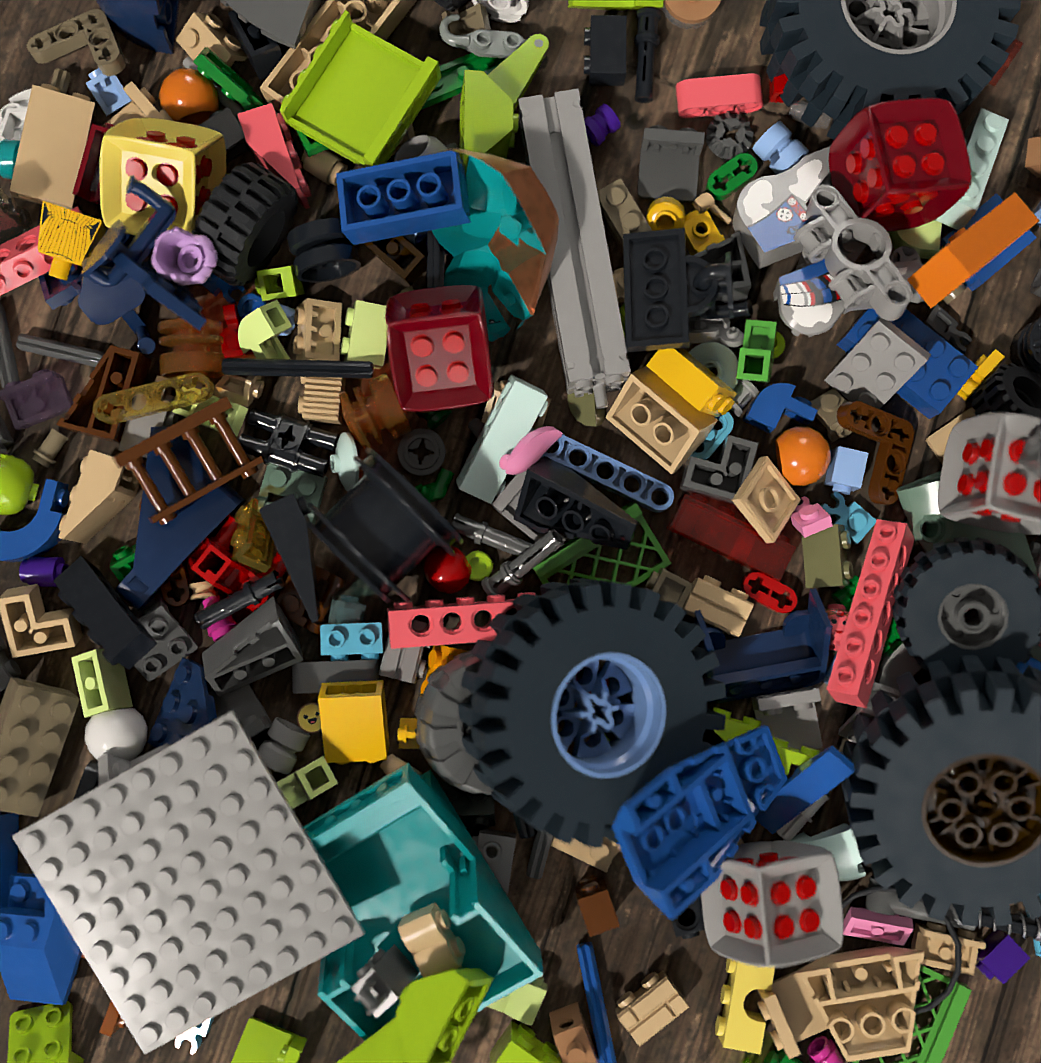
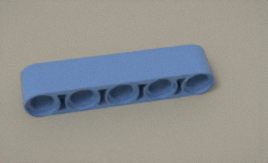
(620, 473)

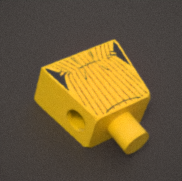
(67, 237)

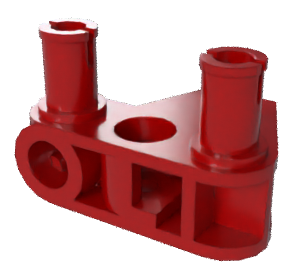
(232, 574)

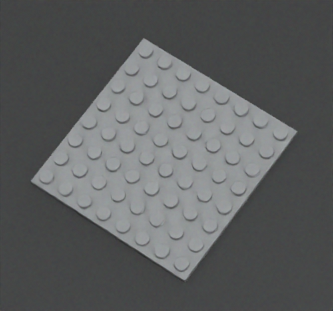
(188, 883)

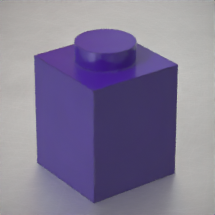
(1000, 957)

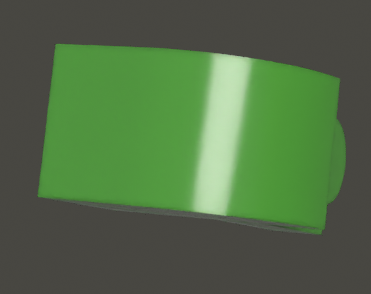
(757, 353)

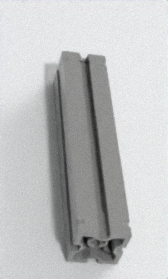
(581, 270)

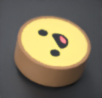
(309, 718)

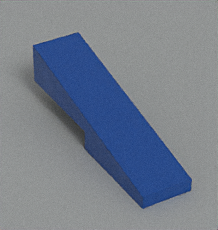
(805, 787)

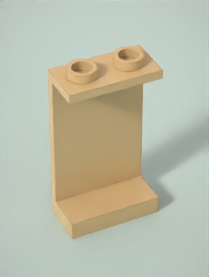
(52, 146)

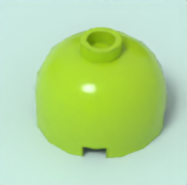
(15, 484)

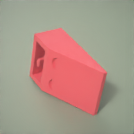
(273, 147)

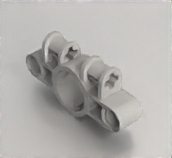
(853, 282)

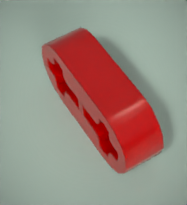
(772, 586)

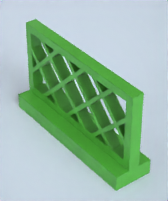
(579, 547)
(943, 1022)

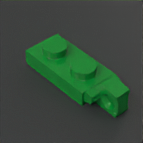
(232, 84)

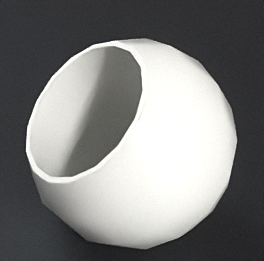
(116, 733)

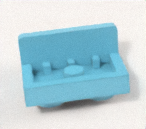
(352, 638)

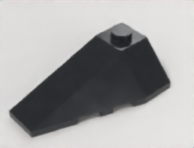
(567, 503)
(293, 538)

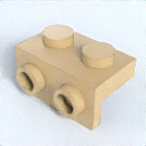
(207, 31)
(940, 948)

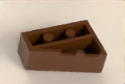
(115, 372)

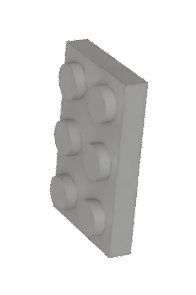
(878, 365)

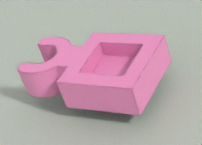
(810, 518)

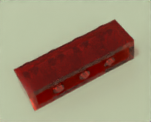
(729, 536)

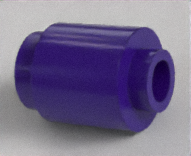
(41, 570)

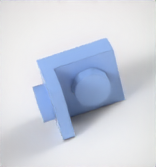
(107, 91)

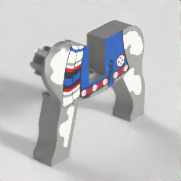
(768, 218)

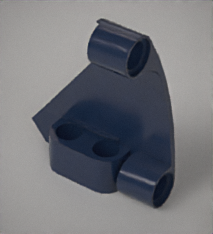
(164, 547)

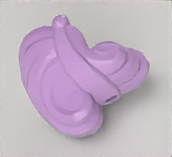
(177, 256)

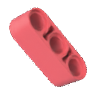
(718, 95)

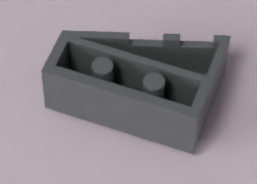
(717, 254)
(252, 650)

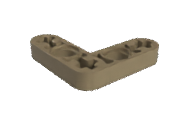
(87, 29)

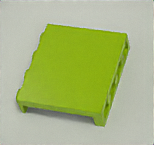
(359, 94)

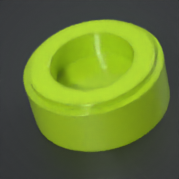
(481, 565)

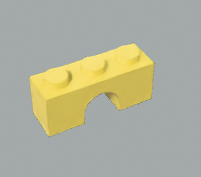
(737, 1026)

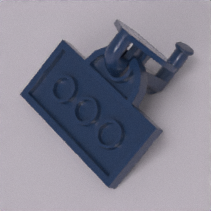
(130, 258)
(100, 303)

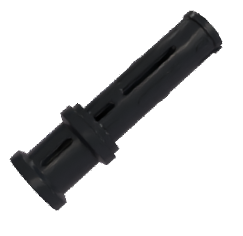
(646, 41)

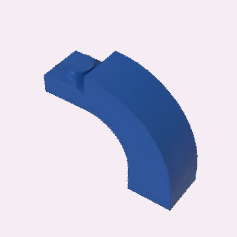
(42, 531)

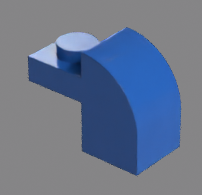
(773, 402)

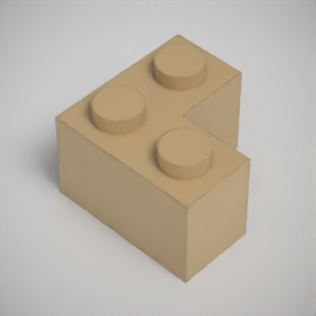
(31, 628)

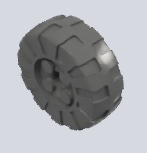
(439, 724)

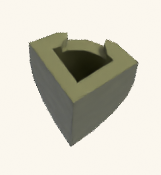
(585, 409)

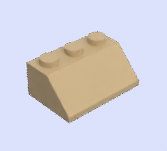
(659, 419)

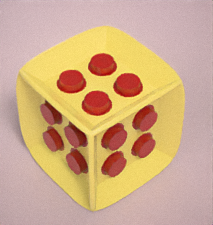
(171, 158)

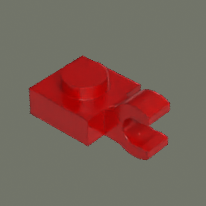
(231, 345)

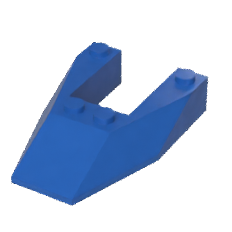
(35, 944)

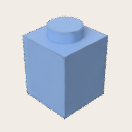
(846, 470)

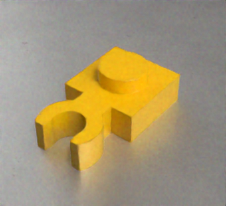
(986, 368)

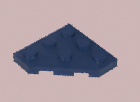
(185, 705)

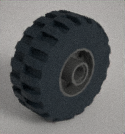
(960, 577)

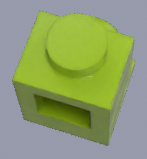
(267, 285)

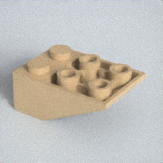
(97, 497)

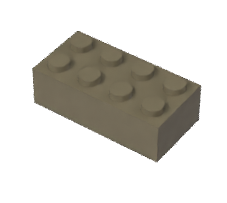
(31, 740)

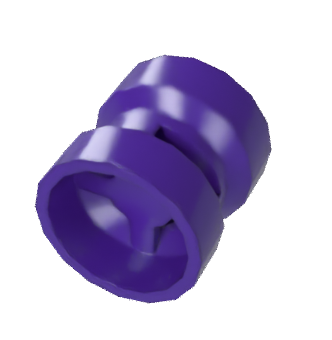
(601, 124)

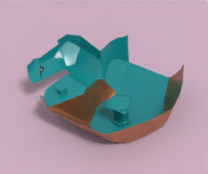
(507, 240)

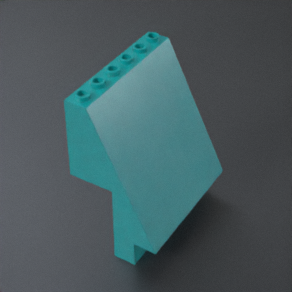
(400, 852)

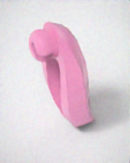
(529, 450)

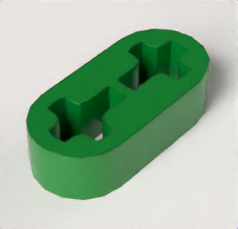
(727, 171)

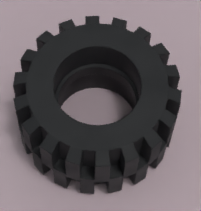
(1009, 391)

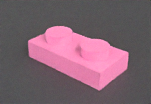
(877, 926)

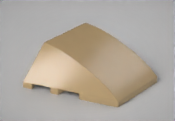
(867, 998)

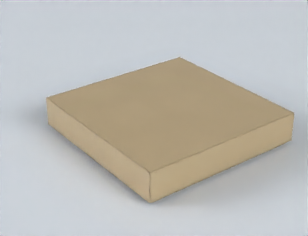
(766, 499)

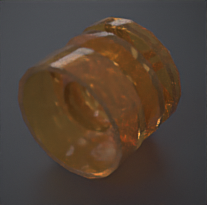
(190, 348)
(374, 412)

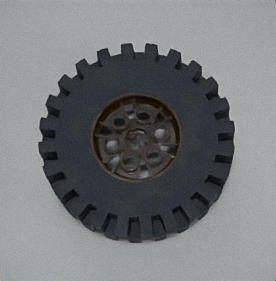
(899, 807)

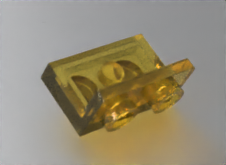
(252, 538)

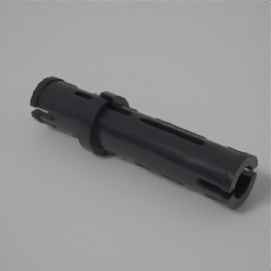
(250, 594)

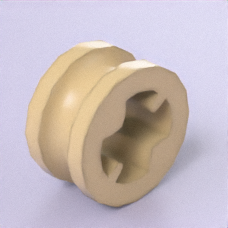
(202, 590)

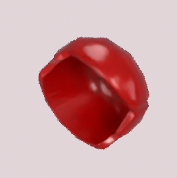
(447, 572)

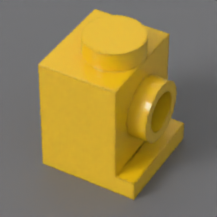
(698, 242)

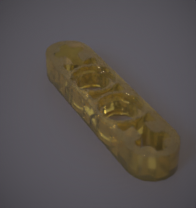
(153, 398)

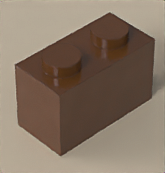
(596, 905)

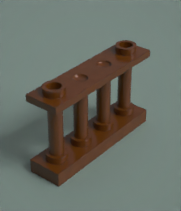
(189, 430)

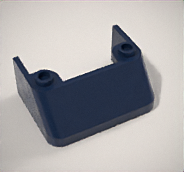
(772, 659)

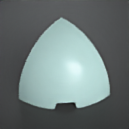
(843, 848)

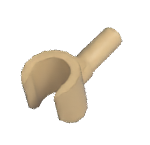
(705, 202)

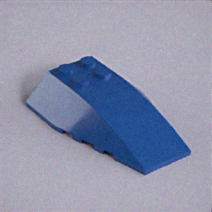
(694, 815)

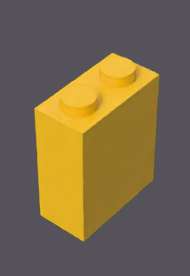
(693, 381)
(354, 721)

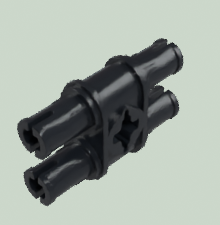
(283, 430)

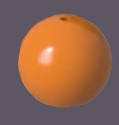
(188, 96)
(802, 455)

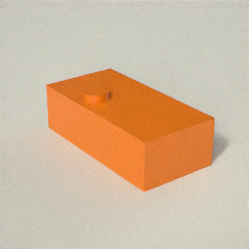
(972, 249)

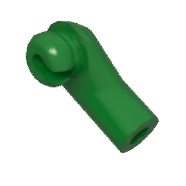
(437, 490)

